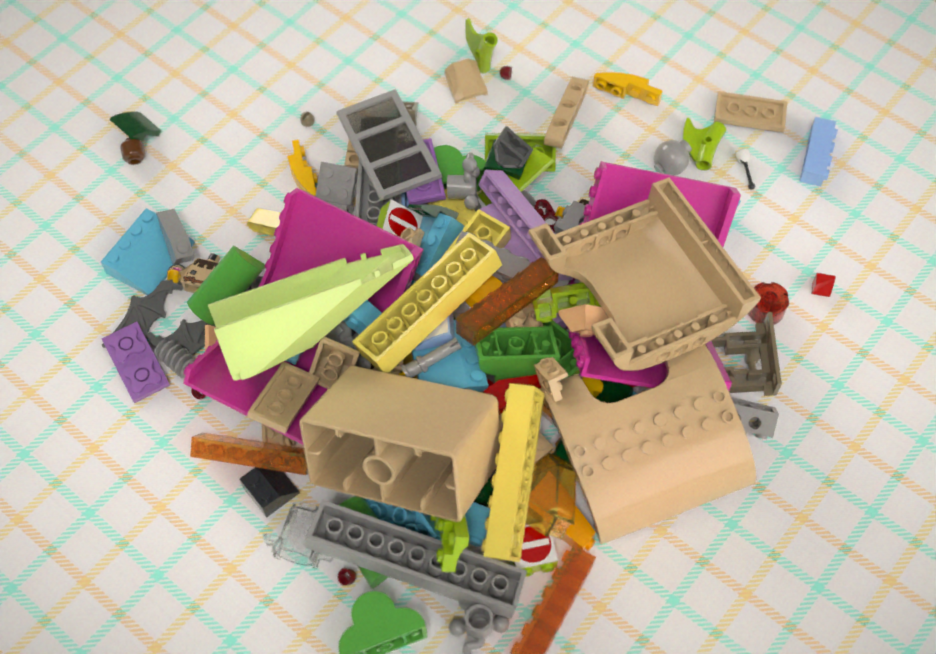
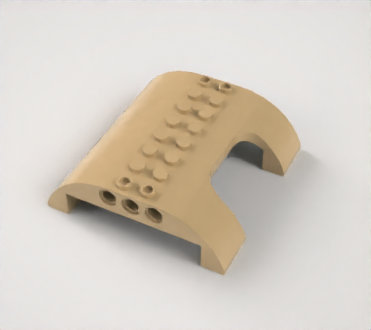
(654, 277)
(656, 448)

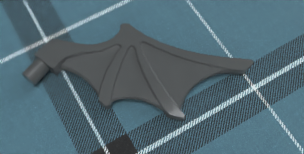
(148, 308)
(188, 335)

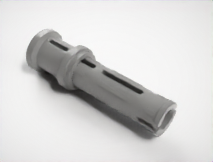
(422, 363)

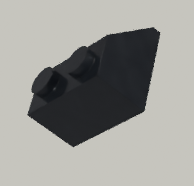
(268, 489)

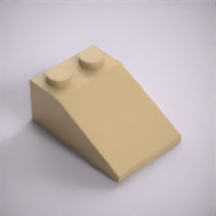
(332, 360)

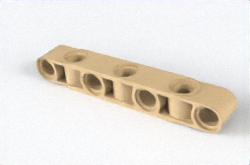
(566, 112)

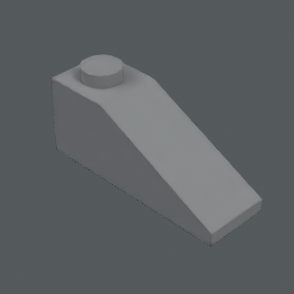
(175, 237)

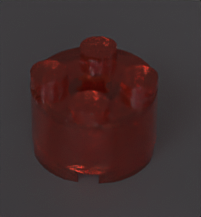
(773, 299)

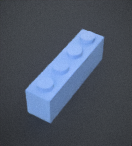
(818, 151)

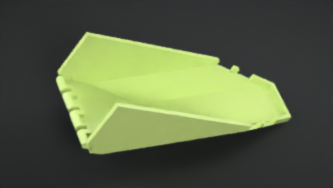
(297, 311)

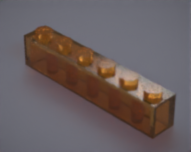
(506, 301)
(249, 453)
(556, 602)

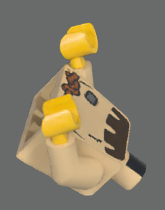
(195, 273)

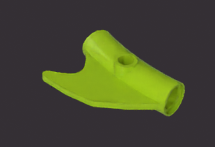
(479, 47)
(703, 142)

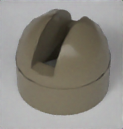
(309, 119)

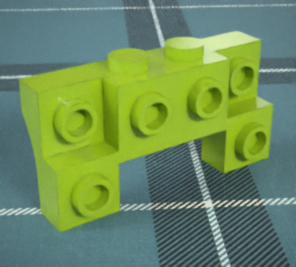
(562, 298)
(453, 541)

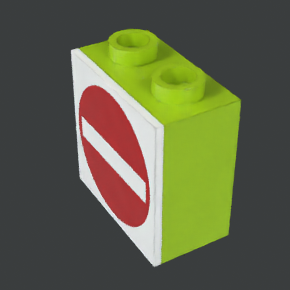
(396, 218)
(537, 553)

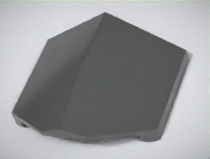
(511, 149)

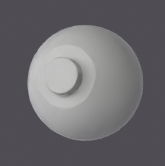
(672, 157)

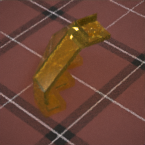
(552, 497)

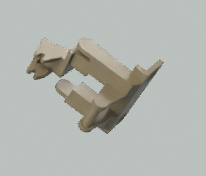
(756, 346)

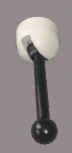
(743, 156)

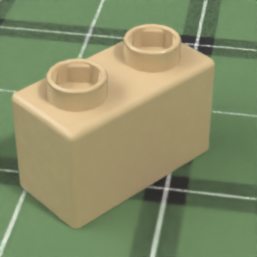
(402, 441)

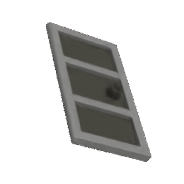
(388, 145)

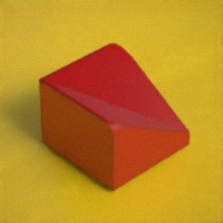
(823, 284)

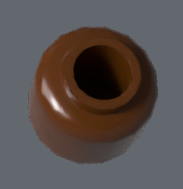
(132, 151)

